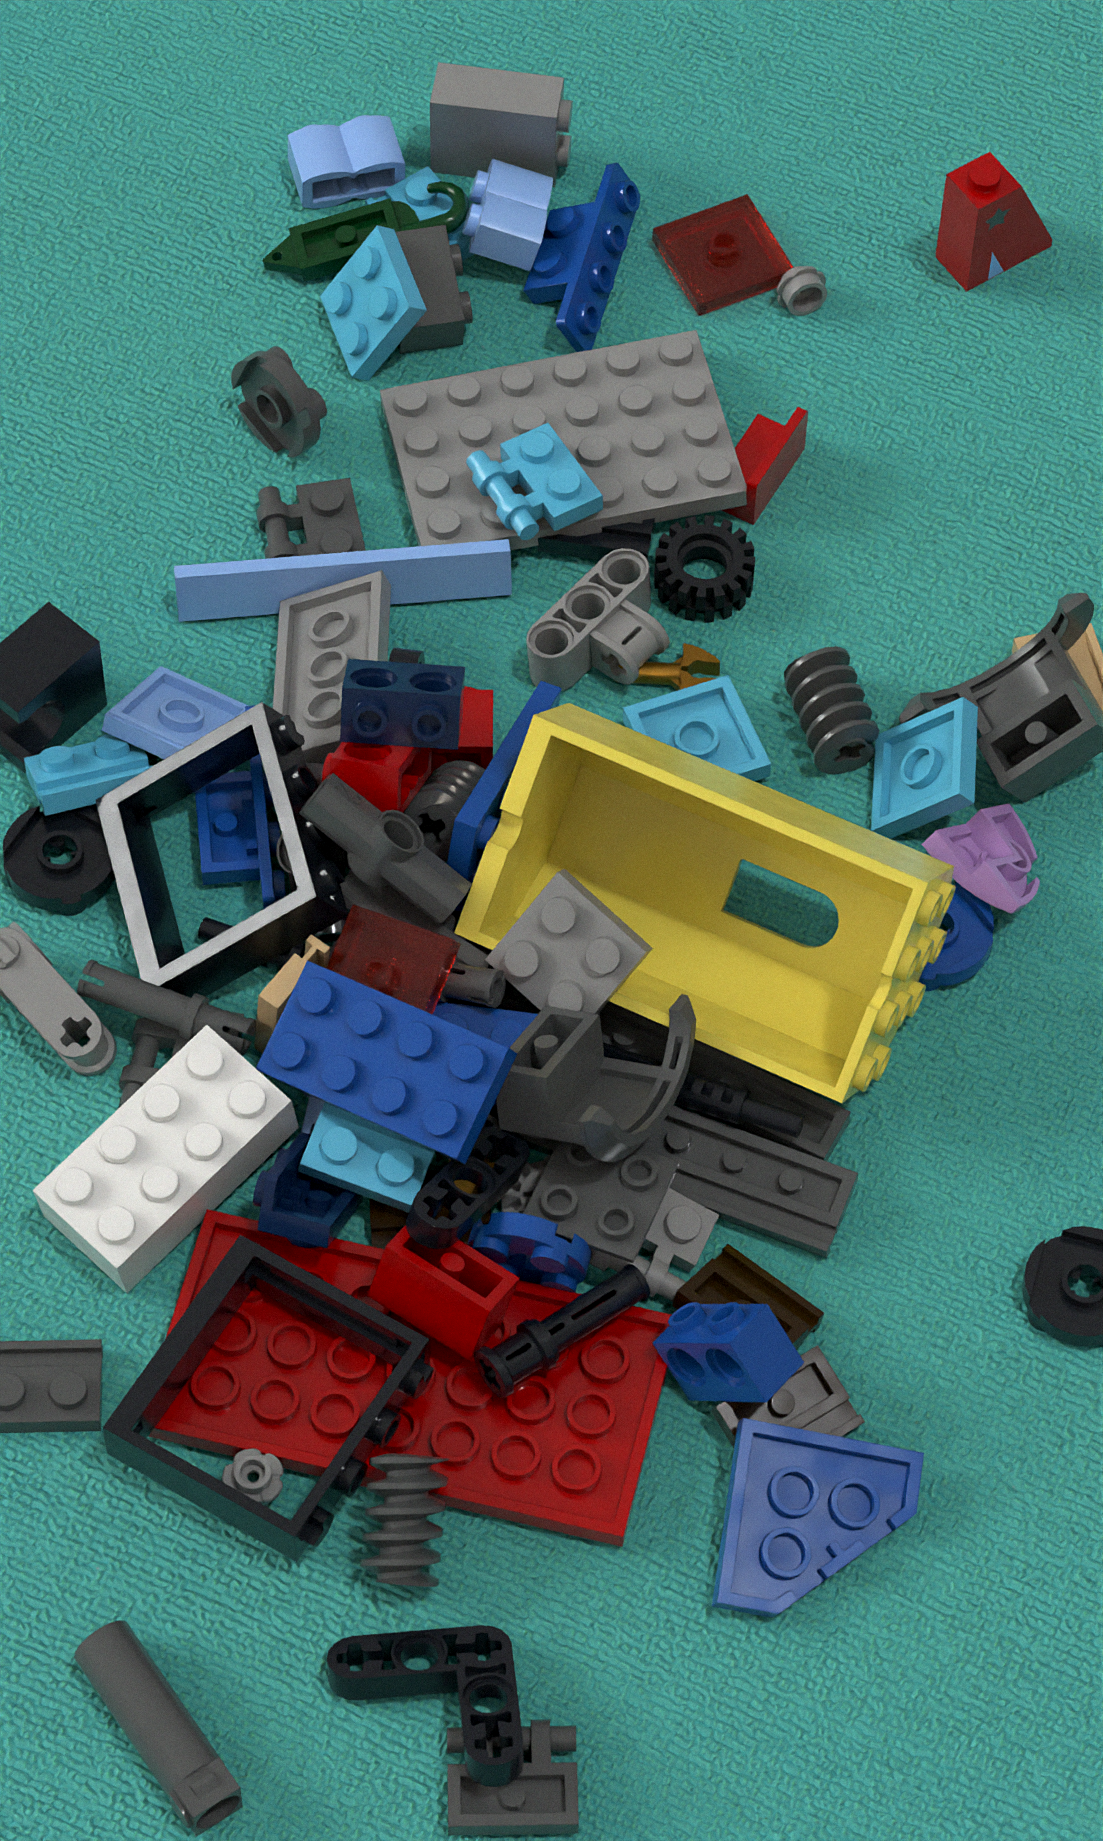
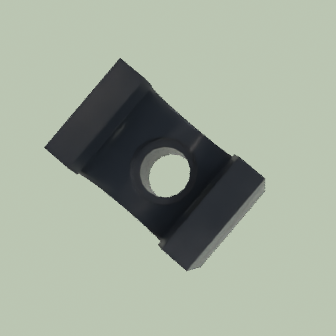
(47, 684)

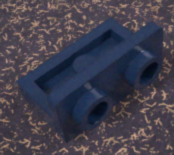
(299, 1205)

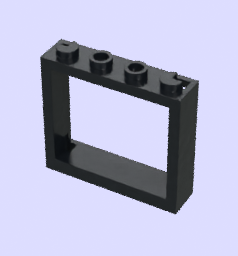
(141, 878)
(190, 1340)

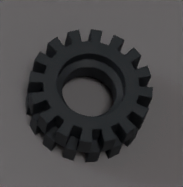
(699, 594)

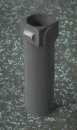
(159, 1726)

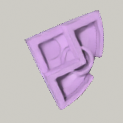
(988, 857)

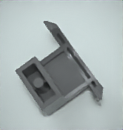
(1032, 706)
(576, 1095)

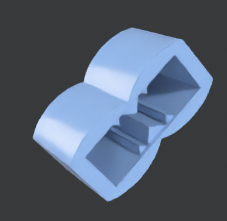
(345, 161)
(508, 213)

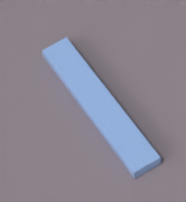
(413, 572)

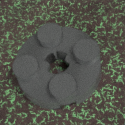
(278, 402)

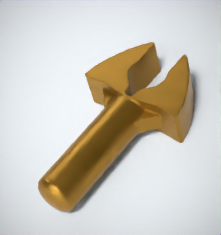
(679, 672)

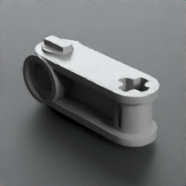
(52, 1004)

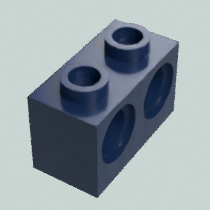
(402, 704)

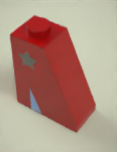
(986, 223)

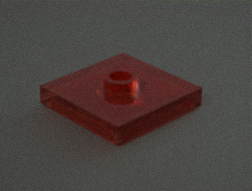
(722, 254)
(394, 957)

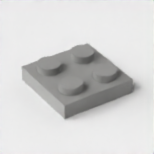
(568, 949)

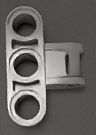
(598, 625)

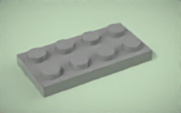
(313, 649)

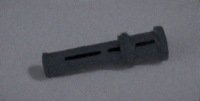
(539, 1343)

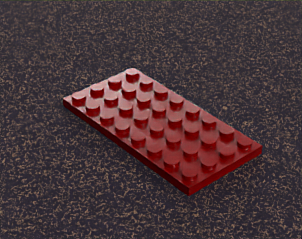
(547, 1456)

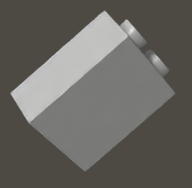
(499, 117)

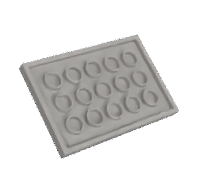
(629, 413)

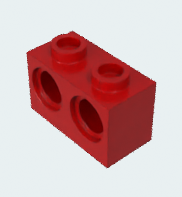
(381, 773)

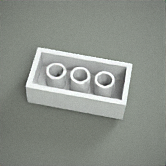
(166, 1158)

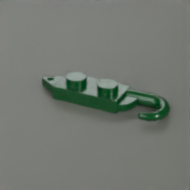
(330, 242)

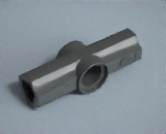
(385, 848)

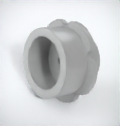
(802, 290)
(266, 1466)

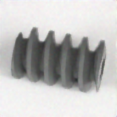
(831, 710)
(441, 801)
(405, 1519)

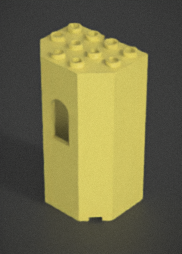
(662, 850)

